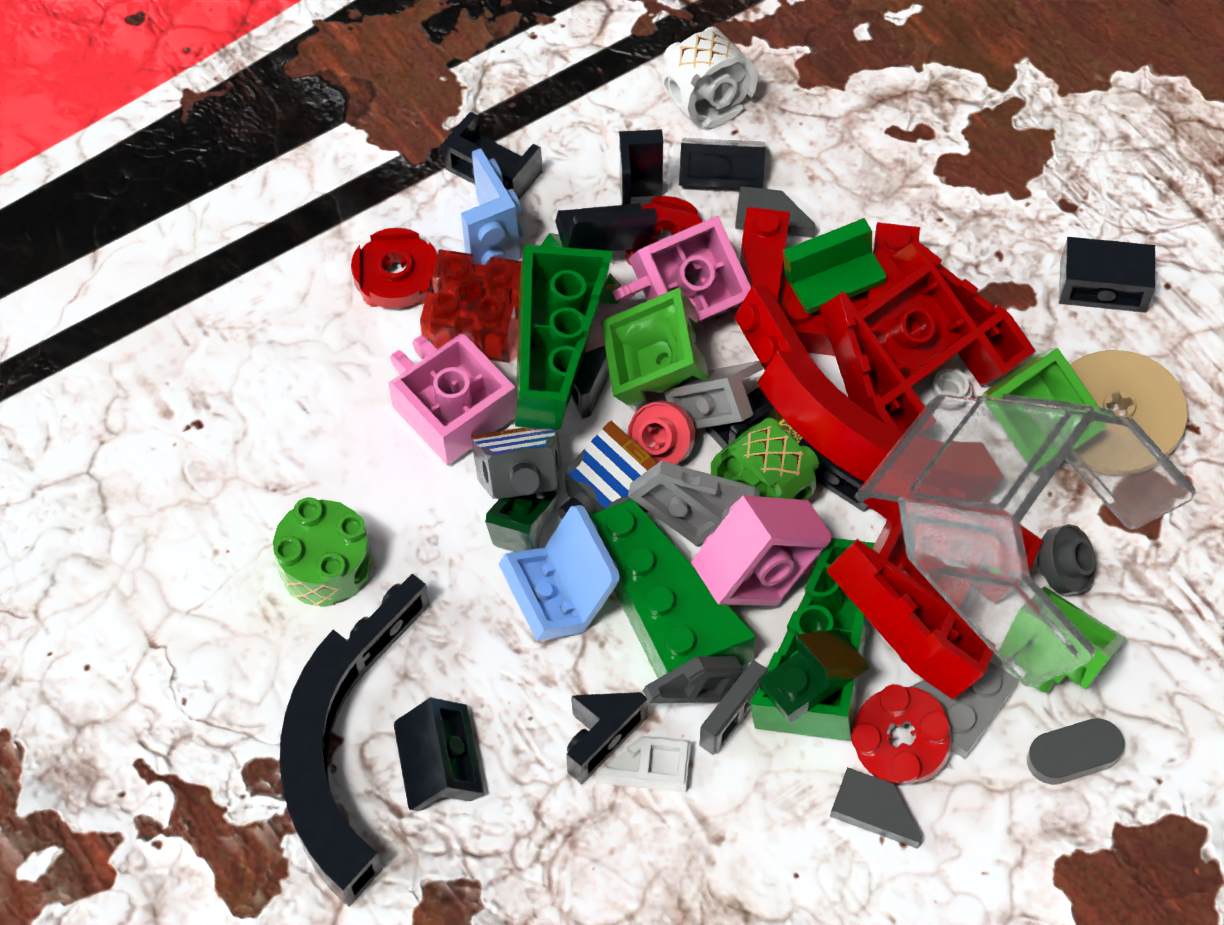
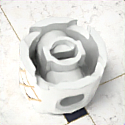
(708, 77)

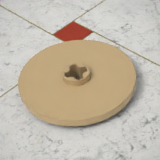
(1139, 386)

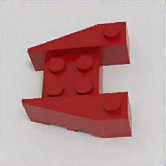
(763, 264)
(915, 331)
(910, 610)

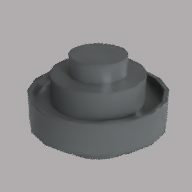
(1067, 559)

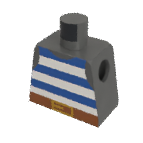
(518, 461)
(604, 471)

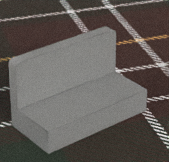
(716, 399)

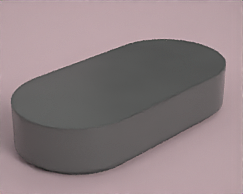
(1075, 751)

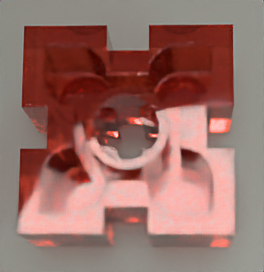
(473, 302)

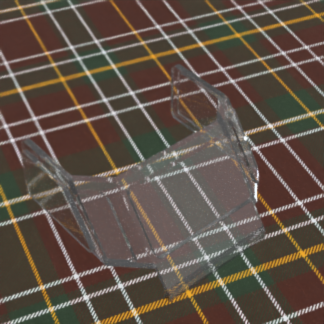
(970, 478)

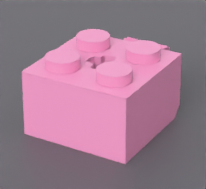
(697, 251)
(451, 395)
(761, 550)

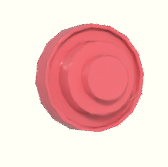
(663, 431)

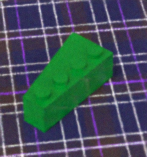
(555, 321)
(666, 595)
(821, 609)

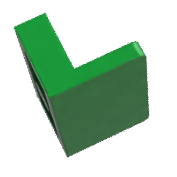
(833, 264)

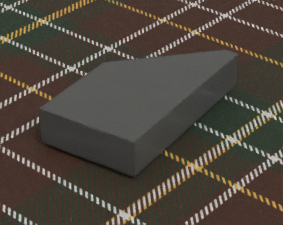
(771, 199)
(695, 681)
(731, 709)
(874, 807)

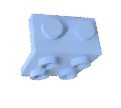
(492, 225)
(564, 581)

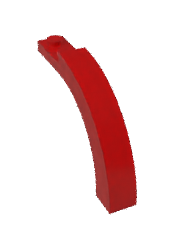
(806, 396)

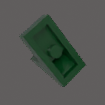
(518, 520)
(817, 671)

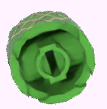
(769, 461)
(322, 552)

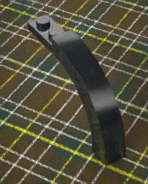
(324, 684)

